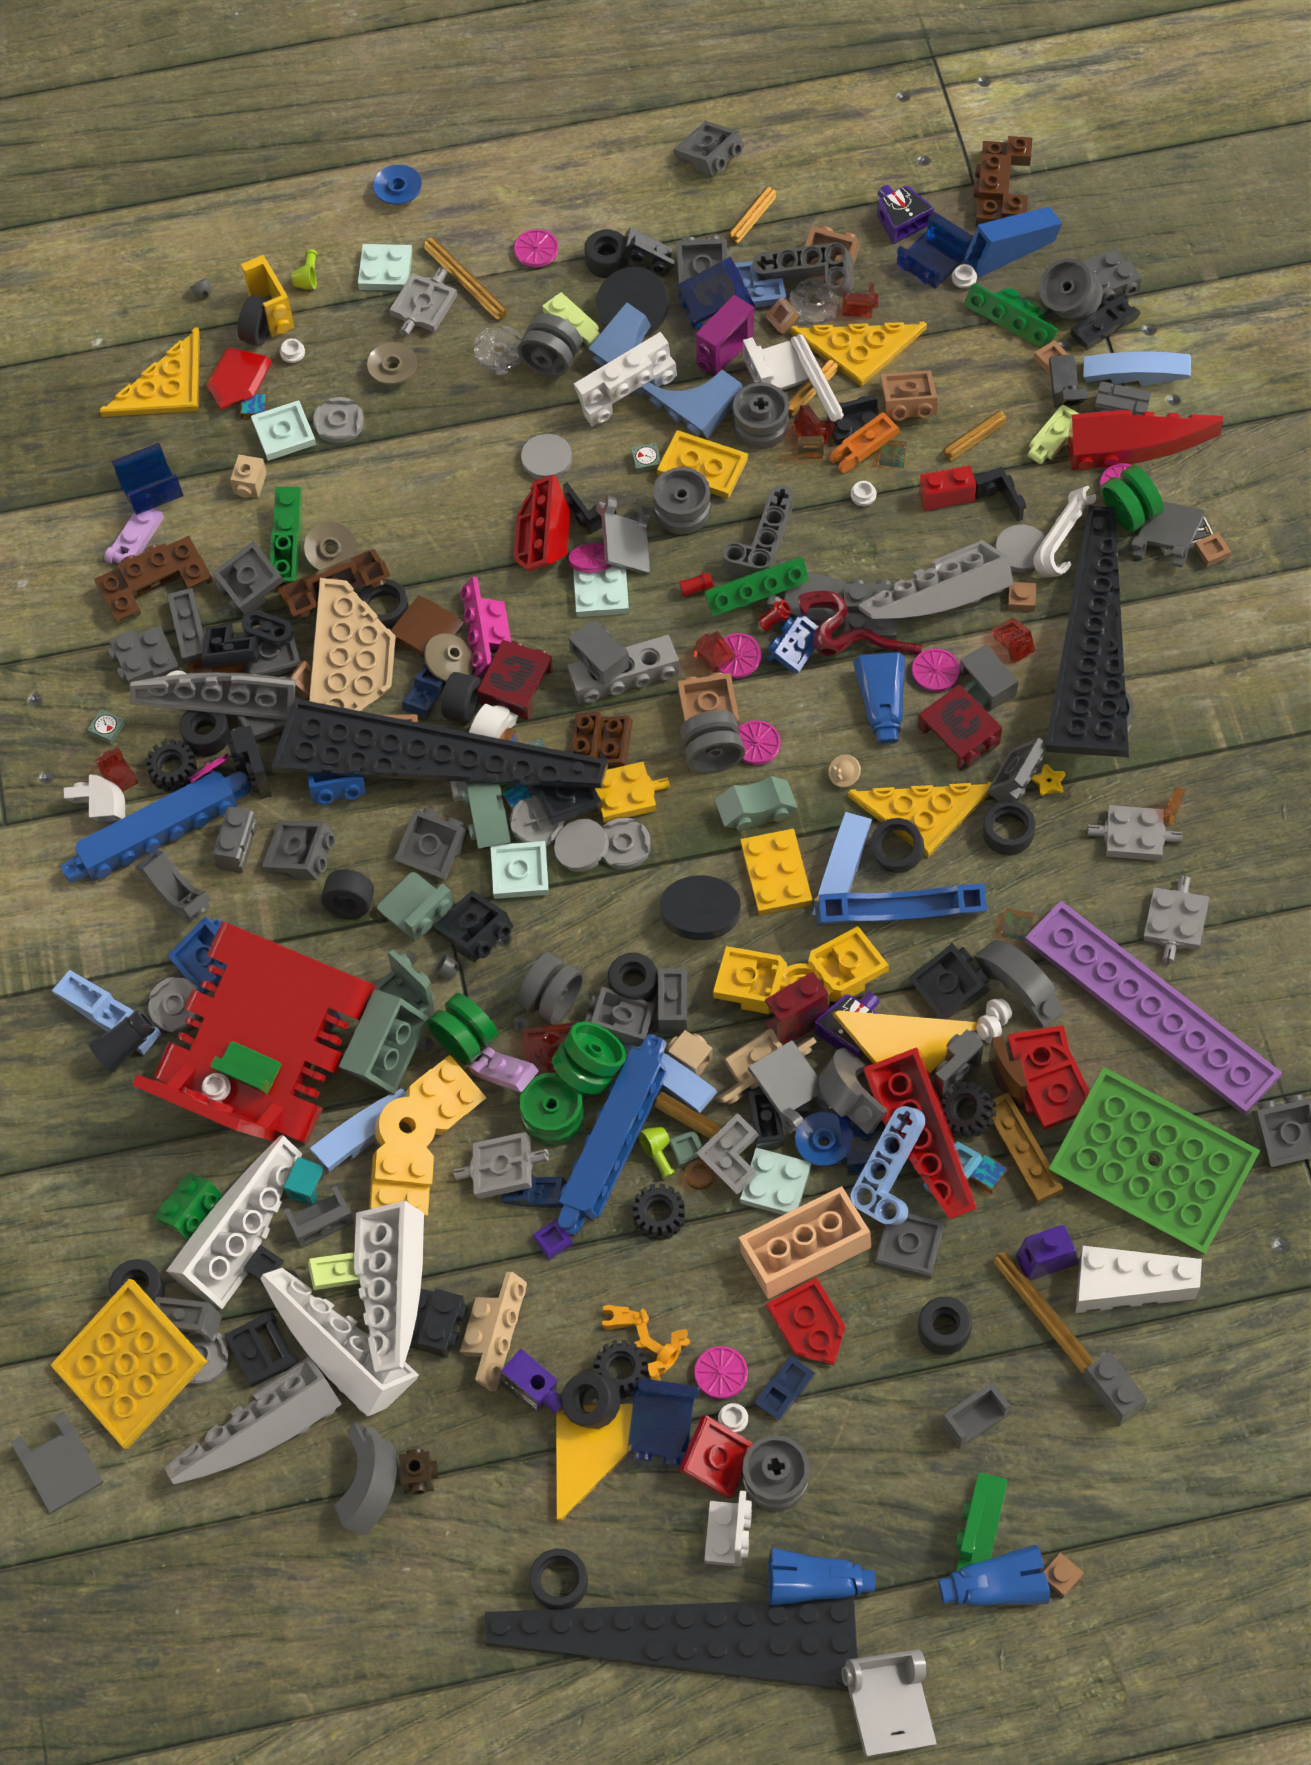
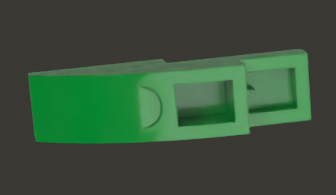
(287, 532)

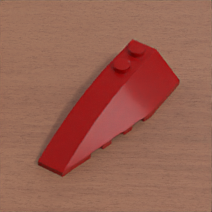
(1120, 437)
(907, 1082)

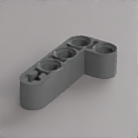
(766, 265)
(766, 533)

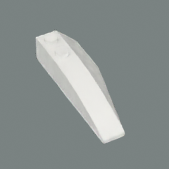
(234, 1229)
(390, 1274)
(335, 1344)

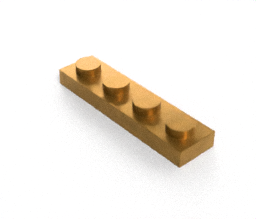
(1024, 1150)

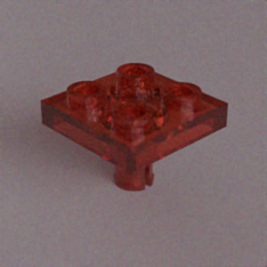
(544, 1041)

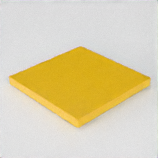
(128, 1363)

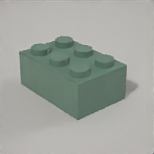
(384, 1041)

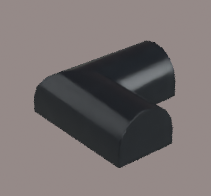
(224, 651)
(767, 1121)

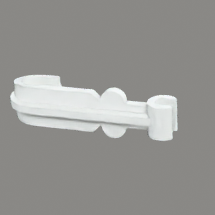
(1044, 556)

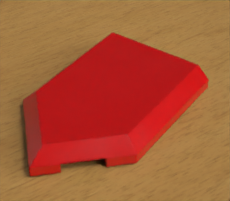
(237, 376)
(809, 1322)

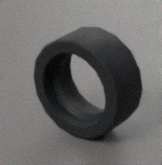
(253, 322)
(392, 589)
(1011, 809)
(885, 828)
(550, 1557)

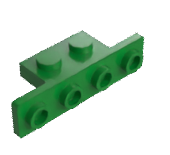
(1013, 313)
(756, 586)
(982, 1520)

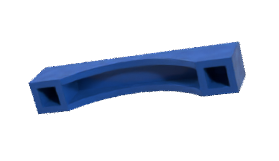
(900, 906)

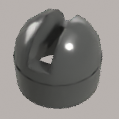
(201, 286)
(447, 967)

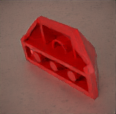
(542, 525)

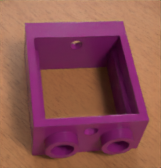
(723, 335)

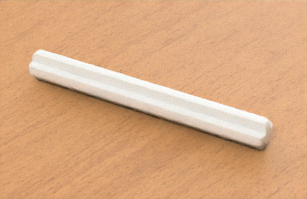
(817, 378)

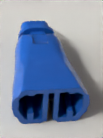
(881, 688)
(804, 1577)
(999, 1581)

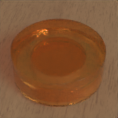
(699, 1175)

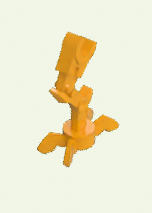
(665, 1354)

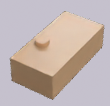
(805, 1242)

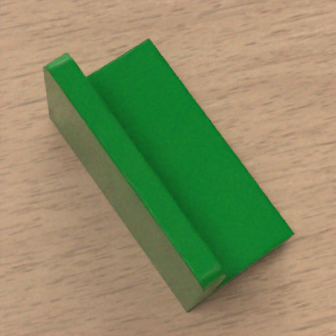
(247, 1067)

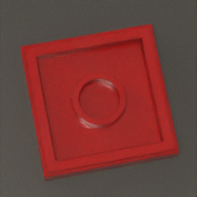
(715, 1457)

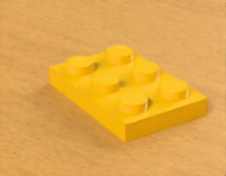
(715, 461)
(776, 872)

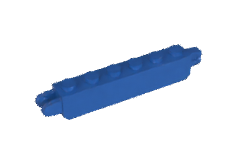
(155, 825)
(613, 1135)

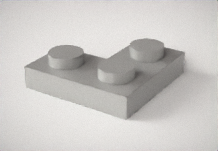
(723, 1152)

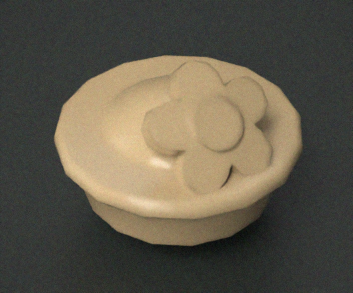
(844, 771)

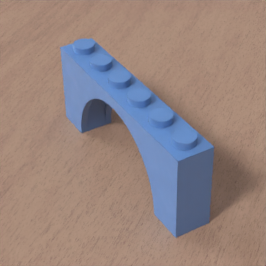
(698, 408)

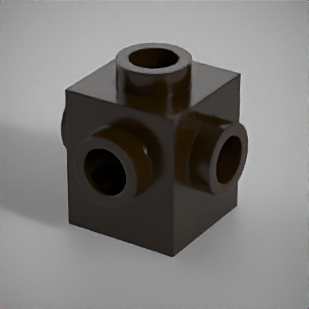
(420, 1481)

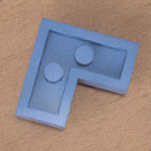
(762, 292)

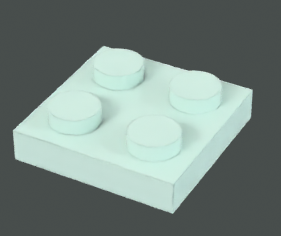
(384, 267)
(283, 430)
(601, 592)
(519, 870)
(778, 1182)

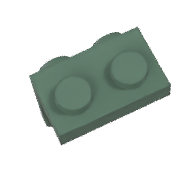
(415, 905)
(407, 983)

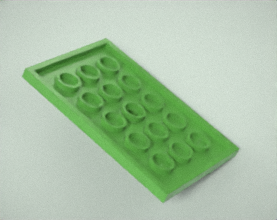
(1195, 1170)

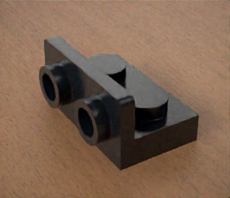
(647, 252)
(855, 415)

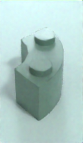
(756, 803)
(488, 814)

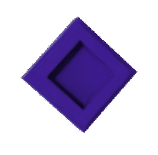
(552, 1239)

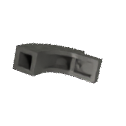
(173, 887)
(1016, 970)
(846, 1095)
(373, 1483)

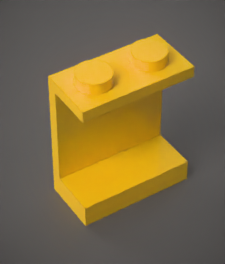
(263, 282)

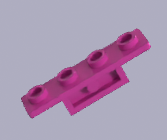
(485, 624)

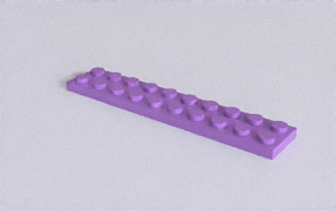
(1153, 1008)

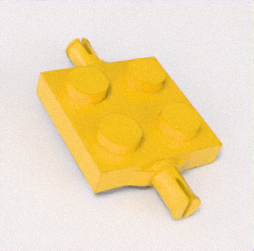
(629, 792)

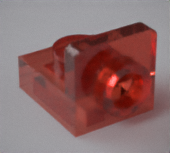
(860, 304)
(808, 424)
(1015, 638)
(714, 651)
(116, 770)

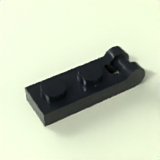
(1104, 322)

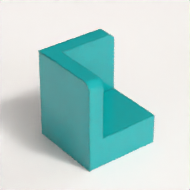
(303, 1181)

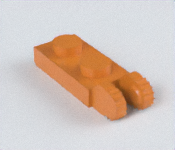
(864, 442)

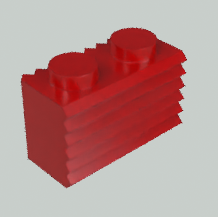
(947, 488)

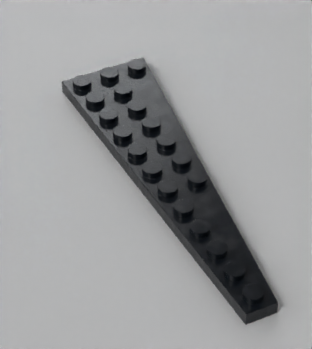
(1090, 687)
(364, 744)
(736, 1639)

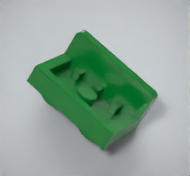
(188, 1205)

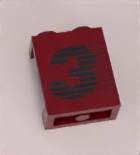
(514, 678)
(961, 725)
(797, 1008)

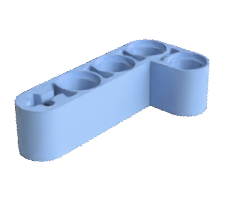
(893, 1163)

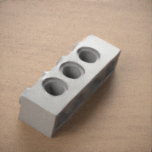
(656, 651)

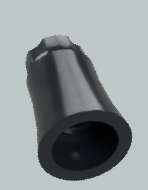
(122, 1040)

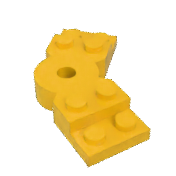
(840, 965)
(430, 1106)

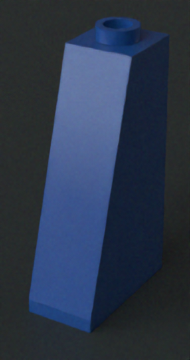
(1010, 239)

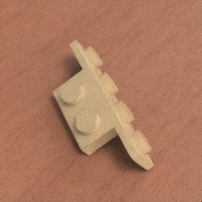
(748, 1055)
(492, 1329)

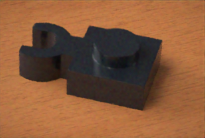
(263, 1262)

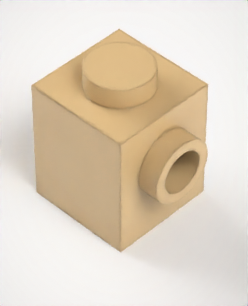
(248, 476)
(691, 1052)

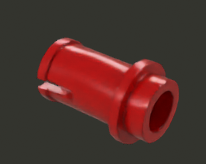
(696, 584)
(773, 616)

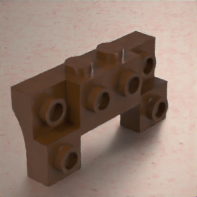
(994, 176)
(358, 570)
(148, 572)

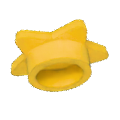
(1049, 787)

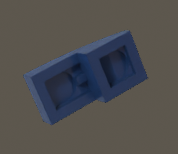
(423, 694)
(543, 1194)
(785, 1388)

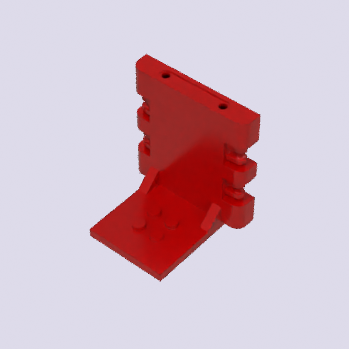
(274, 1006)

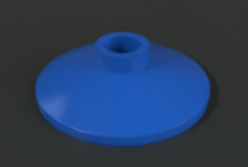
(397, 184)
(816, 1128)

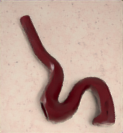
(834, 646)

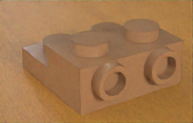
(825, 235)
(909, 395)
(707, 694)

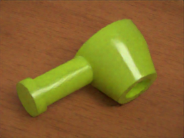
(306, 276)
(652, 1143)

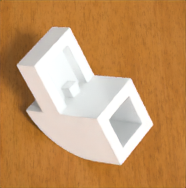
(493, 721)
(103, 796)

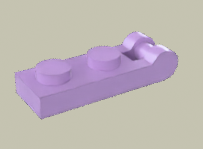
(134, 535)
(503, 1070)

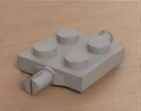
(423, 302)
(1134, 833)
(1176, 919)
(501, 1165)

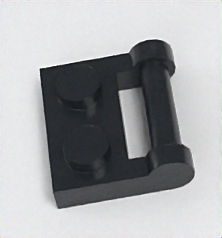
(252, 1353)

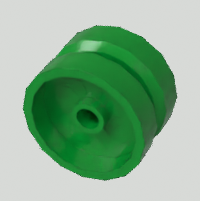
(1133, 498)
(462, 1028)
(589, 1058)
(551, 1110)

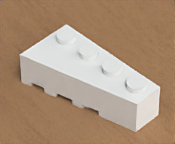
(1132, 1278)

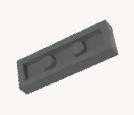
(187, 624)

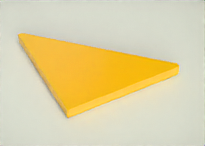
(858, 347)
(164, 385)
(932, 809)
(889, 1035)
(587, 1456)

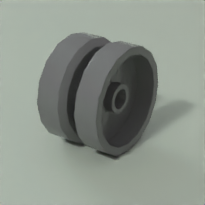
(1071, 289)
(549, 345)
(760, 415)
(682, 500)
(712, 741)
(551, 988)
(770, 1456)

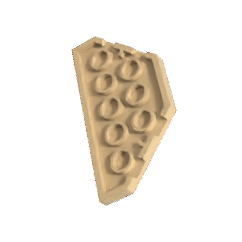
(350, 650)

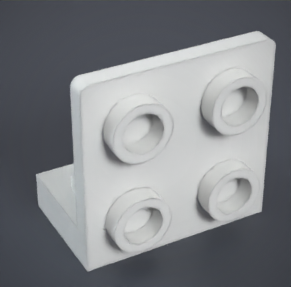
(774, 364)
(725, 1532)

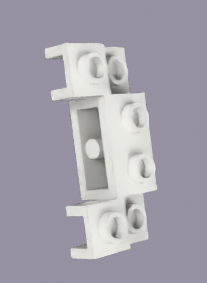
(624, 375)

